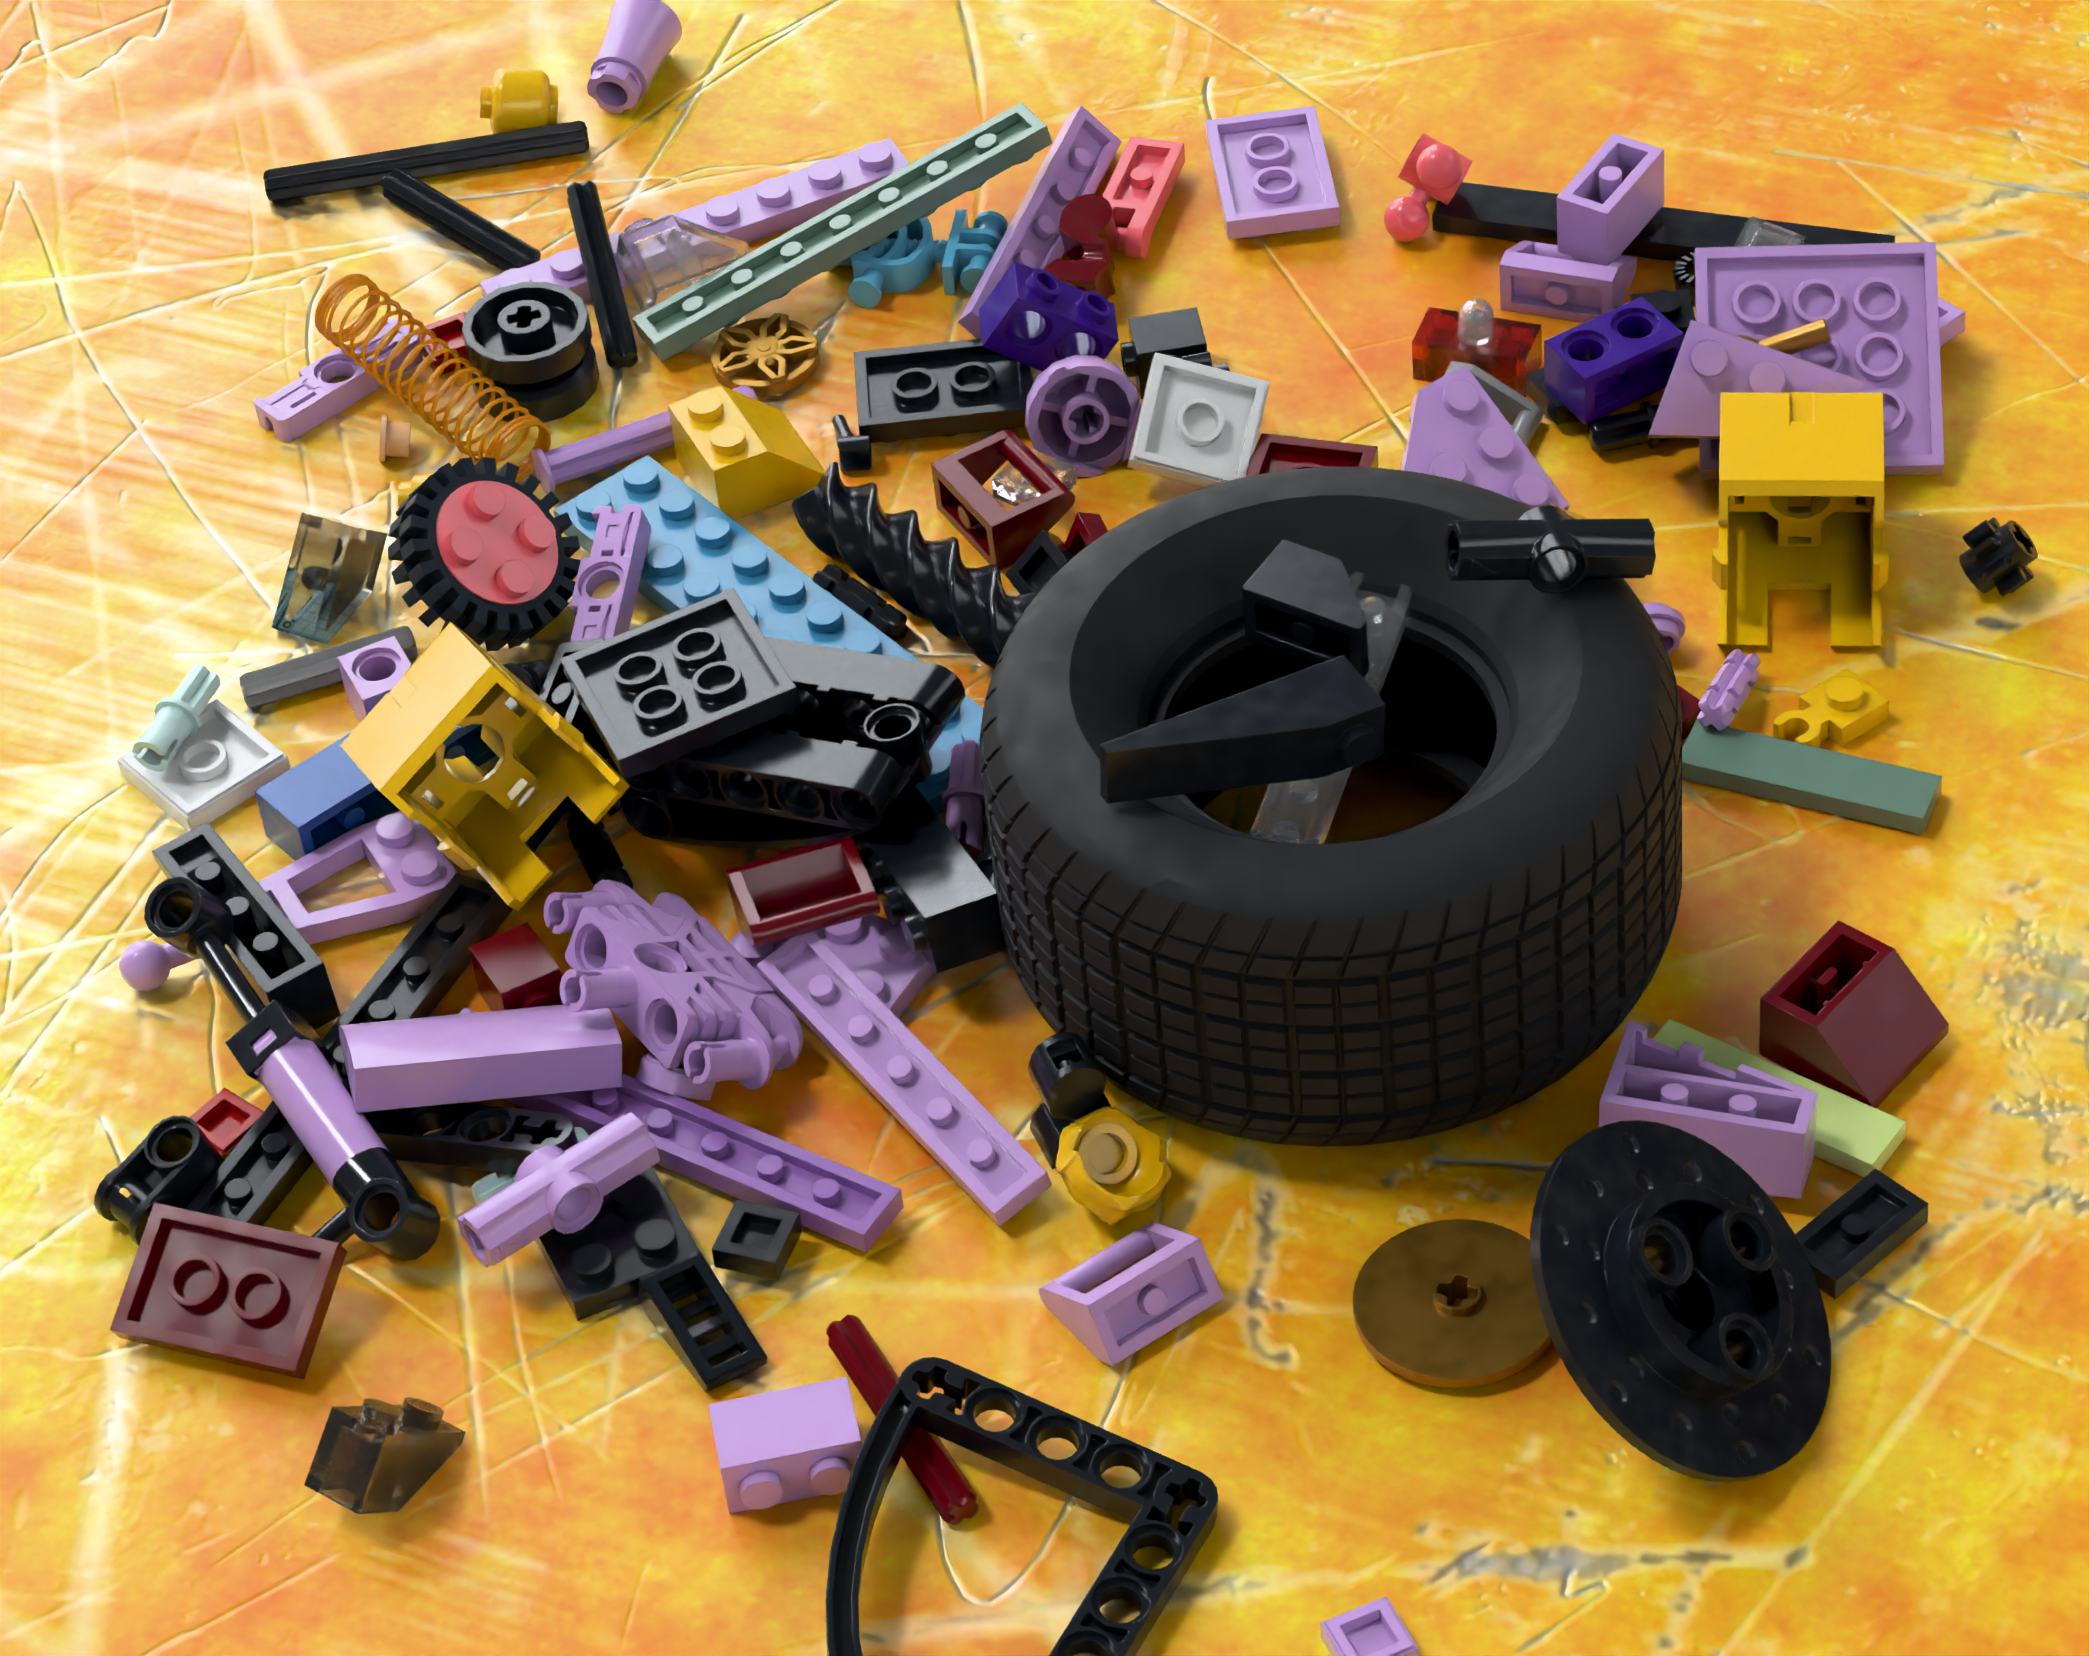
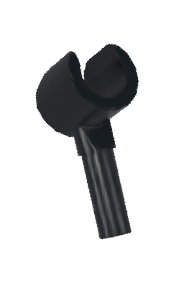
(854, 451)

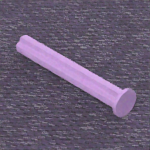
(607, 448)

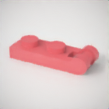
(1142, 189)

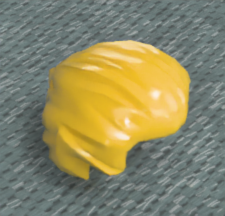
(1112, 1164)

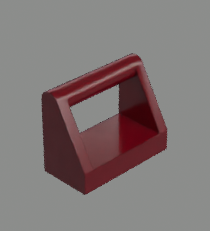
(983, 522)
(801, 892)

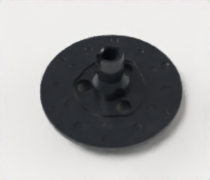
(1680, 1301)

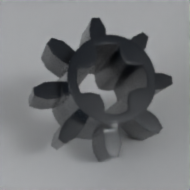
(1998, 556)

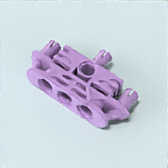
(673, 984)

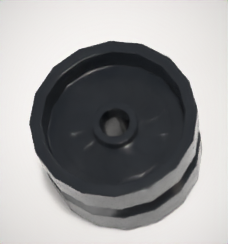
(534, 347)

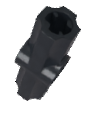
(1549, 549)

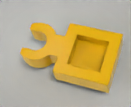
(1834, 709)

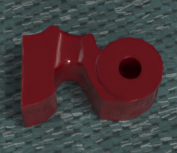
(1088, 239)

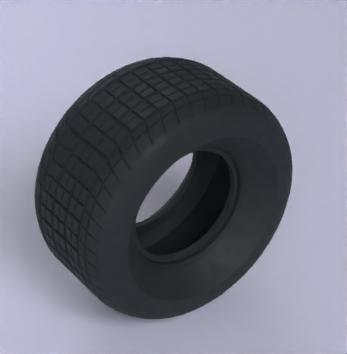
(1349, 979)

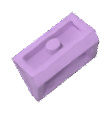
(1559, 286)
(1139, 1301)

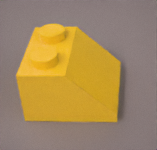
(741, 451)

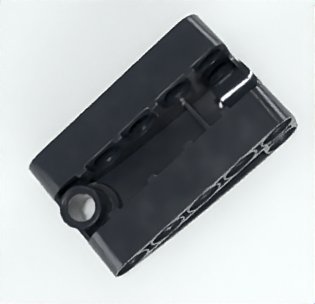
(812, 770)

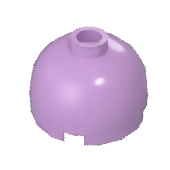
(1083, 413)

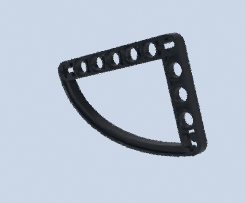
(1144, 1504)

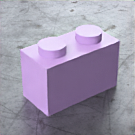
(1610, 200)
(786, 1444)

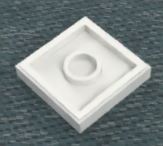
(1197, 422)
(210, 770)

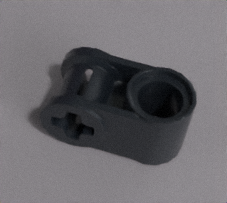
(162, 1169)

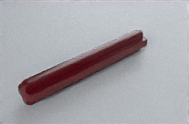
(925, 1451)

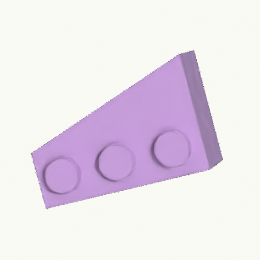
(1723, 362)
(1743, 1113)

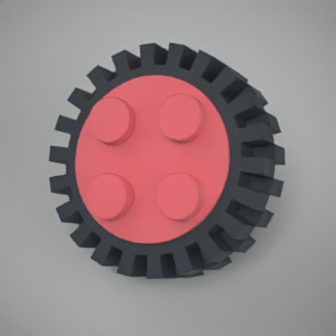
(484, 552)

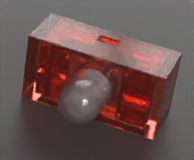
(1476, 337)

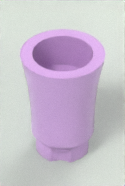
(632, 50)

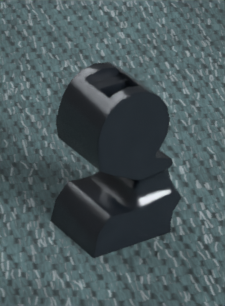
(1068, 1086)

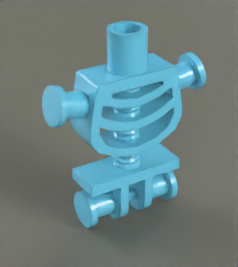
(911, 253)

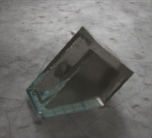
(327, 576)

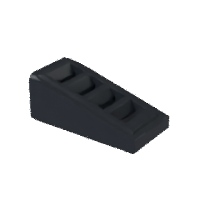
(679, 1281)

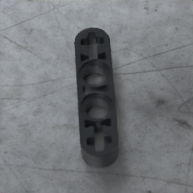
(463, 1127)

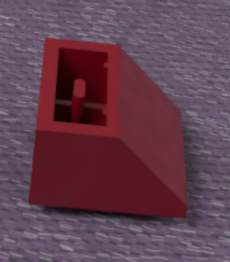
(1850, 1017)

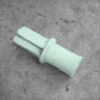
(176, 719)

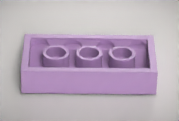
(480, 1056)

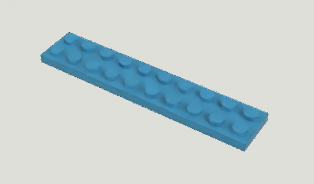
(704, 552)

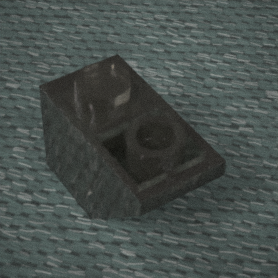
(381, 1453)

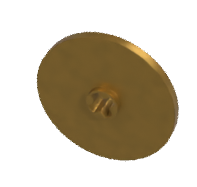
(1409, 1293)

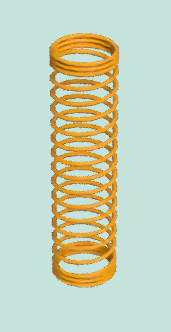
(341, 288)

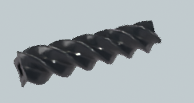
(915, 572)

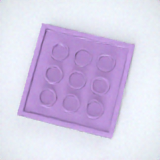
(1879, 318)

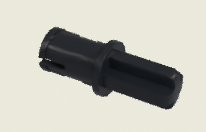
(1624, 429)

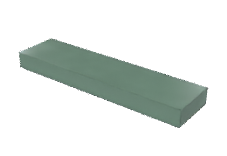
(1811, 777)

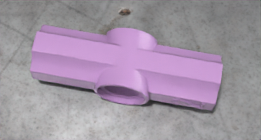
(558, 1189)

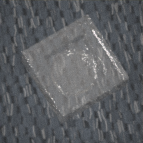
(1015, 489)

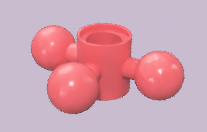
(1434, 172)

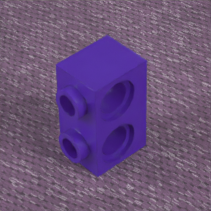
(1045, 319)
(1611, 359)

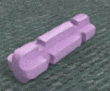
(1728, 689)

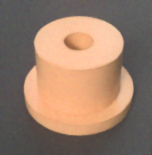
(394, 438)

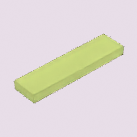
(1846, 1129)

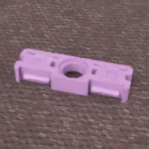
(313, 401)
(616, 556)

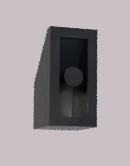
(1306, 607)

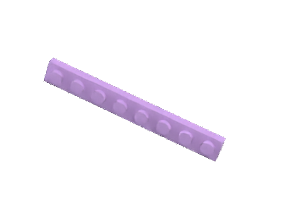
(745, 214)

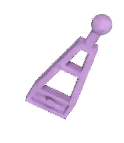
(395, 847)

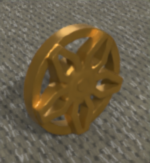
(765, 355)

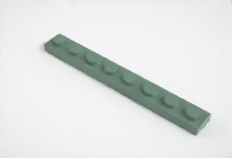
(842, 231)

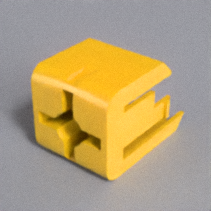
(1801, 447)
(476, 814)

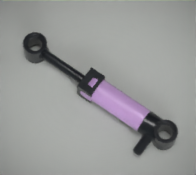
(289, 1061)

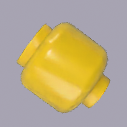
(519, 100)

